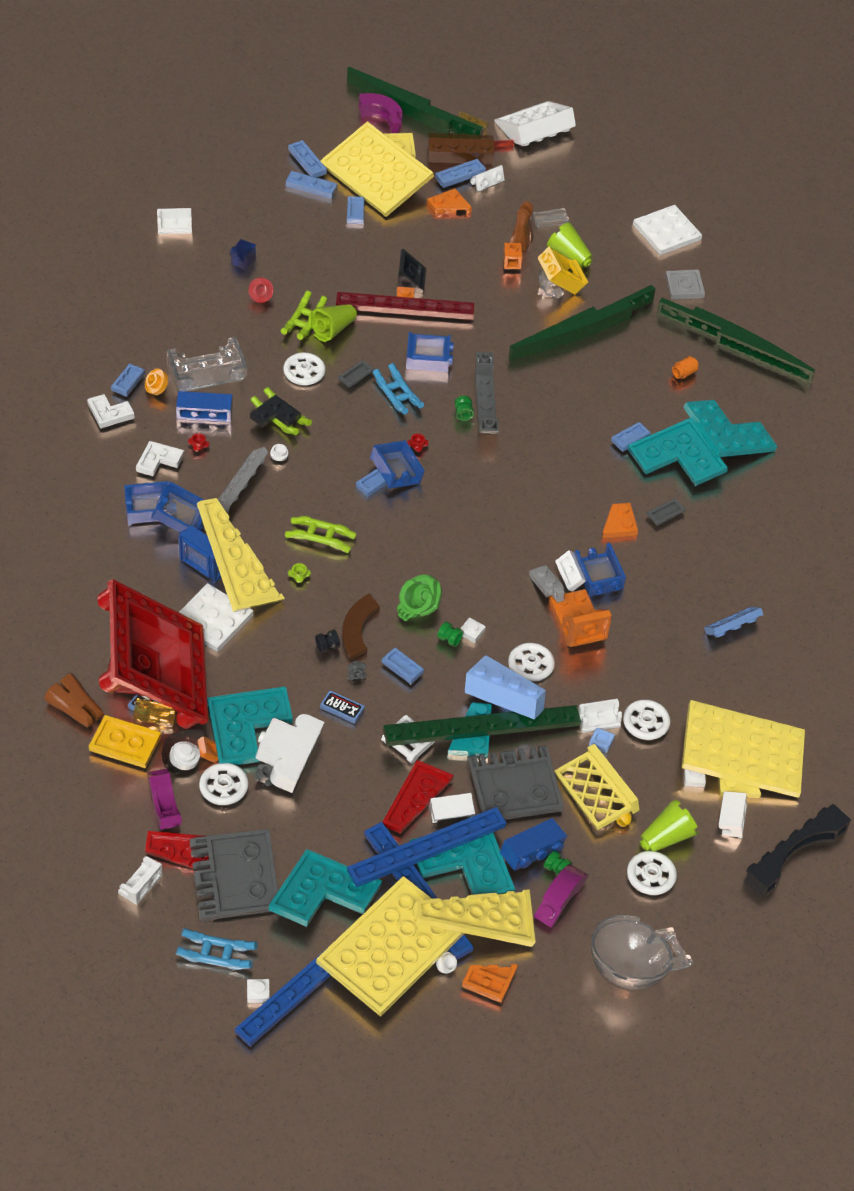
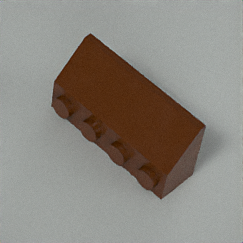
(460, 148)

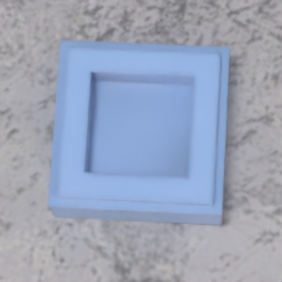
(602, 739)

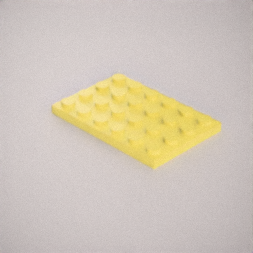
(377, 169)
(743, 748)
(386, 949)

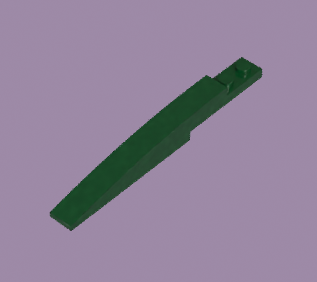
(414, 105)
(582, 324)
(736, 339)

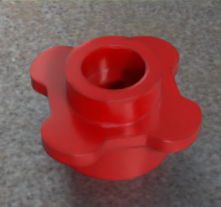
(198, 442)
(418, 442)

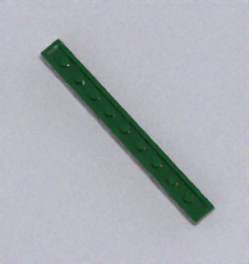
(479, 726)

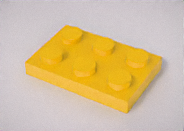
(125, 741)

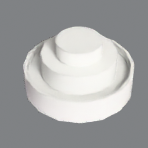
(184, 755)

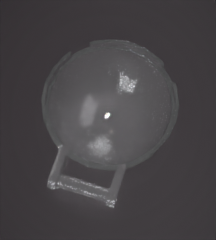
(634, 954)

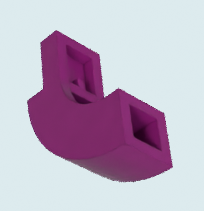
(559, 893)

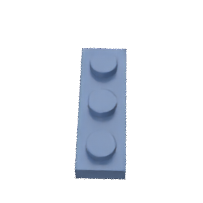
(307, 159)
(459, 173)
(311, 184)
(733, 621)

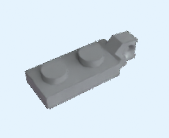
(547, 583)

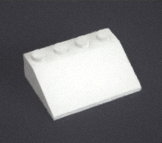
(537, 122)

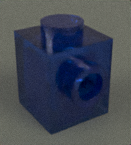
(243, 254)

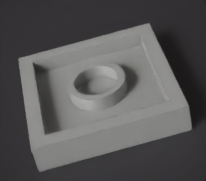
(684, 284)

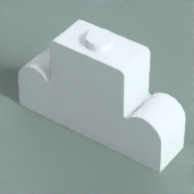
(288, 748)

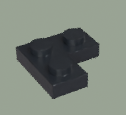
(275, 408)

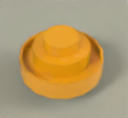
(156, 381)

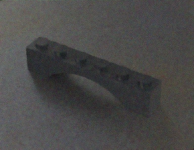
(825, 827)

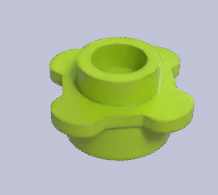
(299, 568)

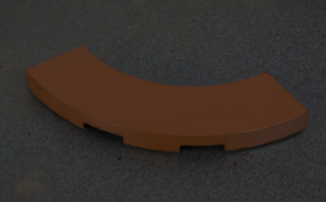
(353, 624)

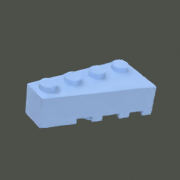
(504, 688)

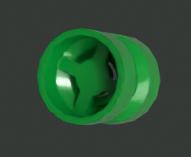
(464, 408)
(450, 634)
(556, 863)

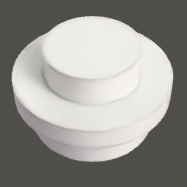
(279, 452)
(446, 963)

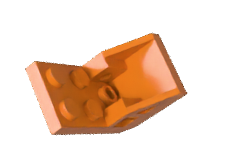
(579, 620)

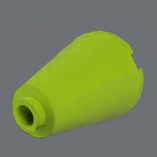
(570, 245)
(331, 320)
(669, 828)

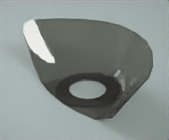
(186, 735)

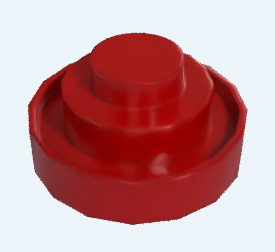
(260, 290)

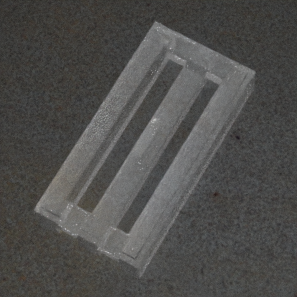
(550, 218)

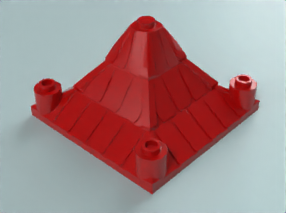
(155, 653)

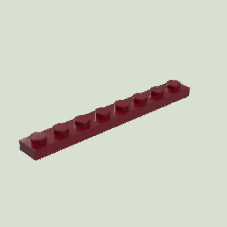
(407, 305)

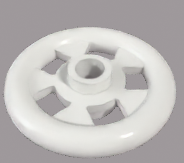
(291, 375)
(538, 675)
(643, 733)
(232, 771)
(650, 867)

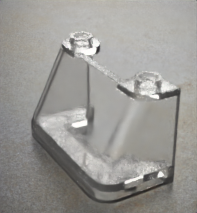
(207, 369)

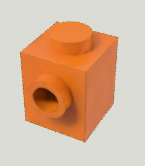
(512, 255)

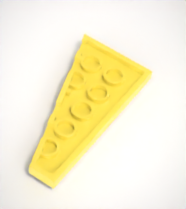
(238, 565)
(487, 915)

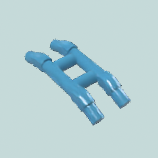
(399, 382)
(208, 941)

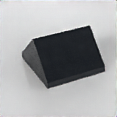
(411, 272)

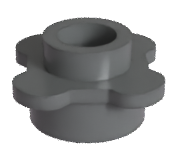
(354, 667)
(262, 771)

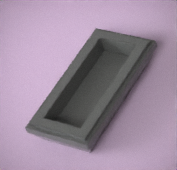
(355, 374)
(665, 512)

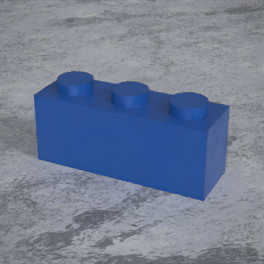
(204, 406)
(533, 844)

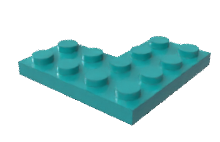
(728, 438)
(681, 444)
(238, 715)
(480, 864)
(313, 881)

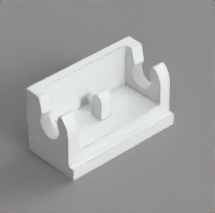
(174, 221)
(600, 714)
(451, 807)
(733, 814)
(141, 880)

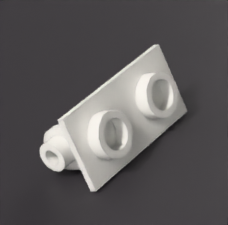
(488, 178)

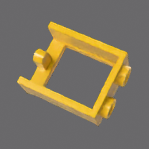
(557, 267)

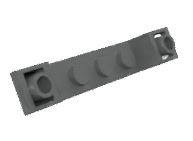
(485, 393)

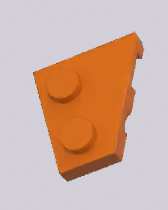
(448, 202)
(620, 522)
(489, 980)

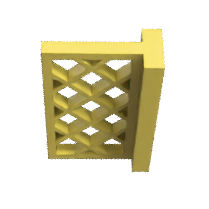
(612, 780)

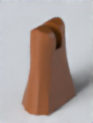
(523, 228)
(74, 700)

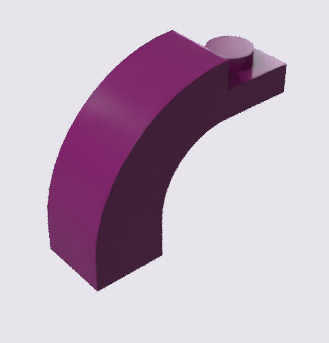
(381, 106)
(163, 799)

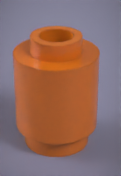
(685, 367)

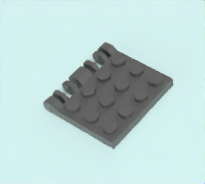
(516, 786)
(239, 874)

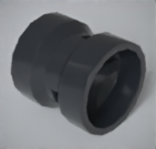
(327, 641)

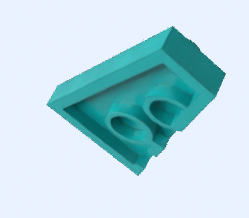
(473, 745)

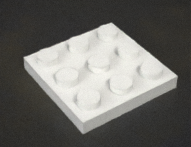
(667, 229)
(216, 615)

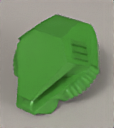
(419, 597)

